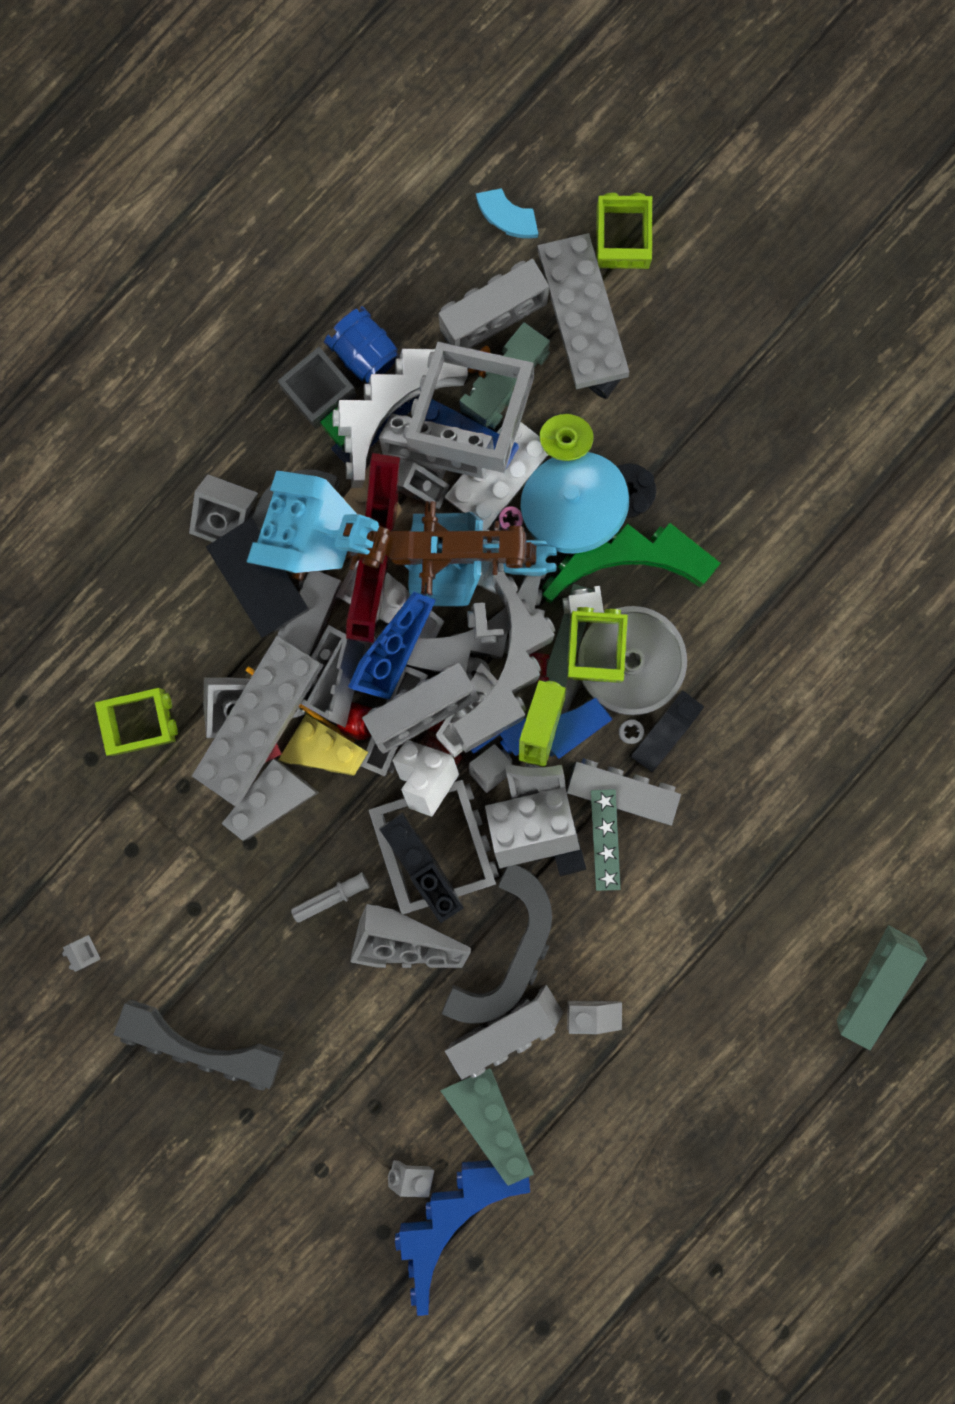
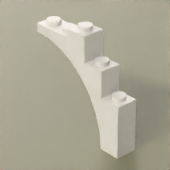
(382, 396)

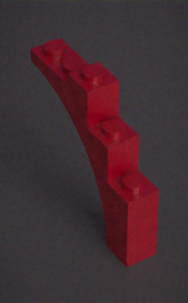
(370, 581)

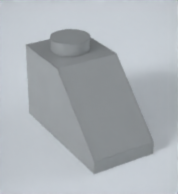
(421, 484)
(594, 1017)

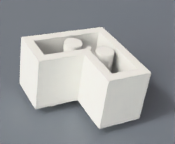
(427, 775)

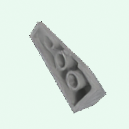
(219, 700)
(395, 938)

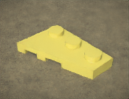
(322, 748)

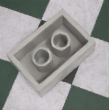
(532, 827)

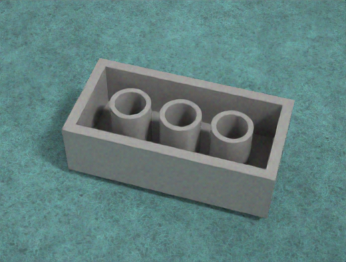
(494, 305)

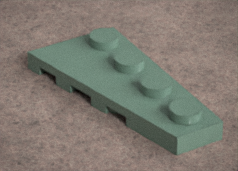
(488, 1120)

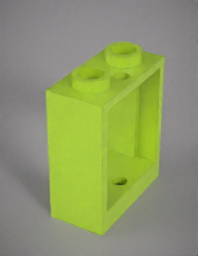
(624, 257)
(610, 616)
(109, 725)

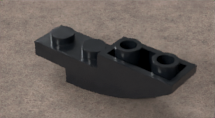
(422, 867)

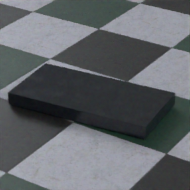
(263, 591)

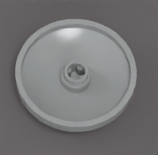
(652, 662)

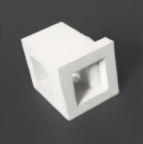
(583, 598)

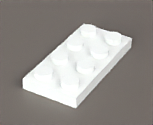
(497, 489)

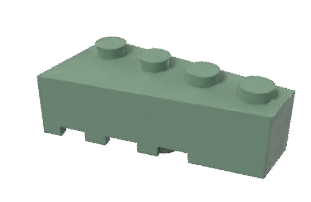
(881, 987)

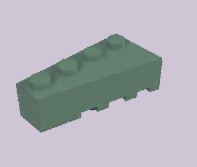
(494, 392)

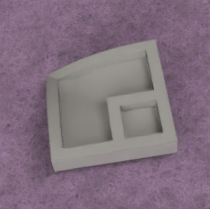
(530, 781)

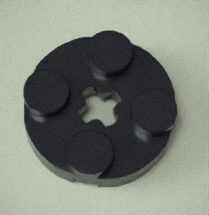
(644, 485)

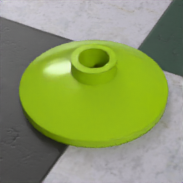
(566, 428)

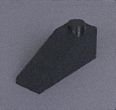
(667, 730)

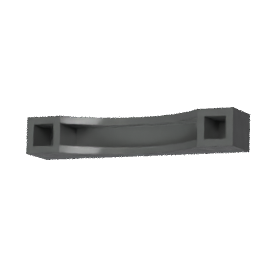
(146, 1027)

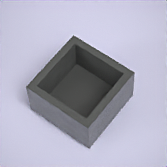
(316, 386)

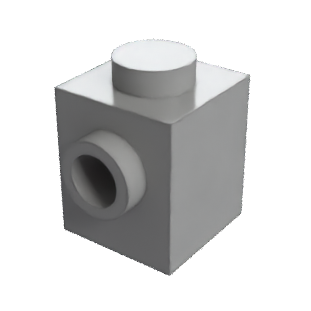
(489, 767)

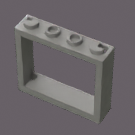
(458, 451)
(391, 860)

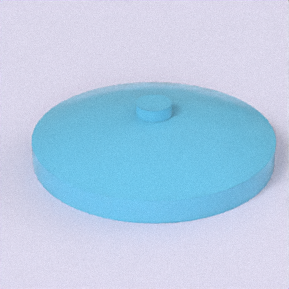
(575, 503)

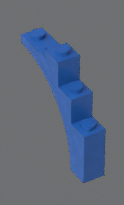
(570, 732)
(448, 1211)

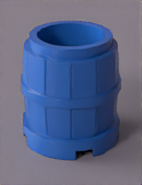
(362, 345)

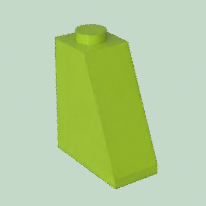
(541, 723)

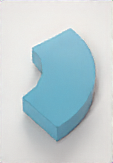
(506, 216)

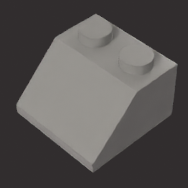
(220, 508)

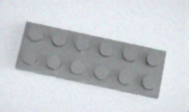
(583, 311)
(257, 720)

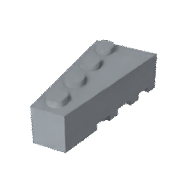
(505, 1035)

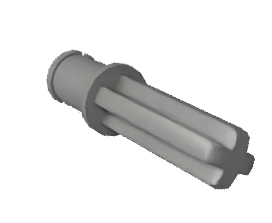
(330, 897)

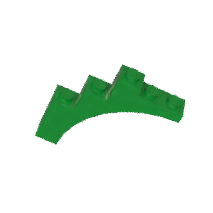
(670, 551)

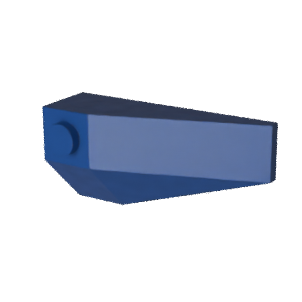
(388, 655)

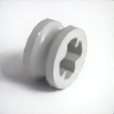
(630, 723)

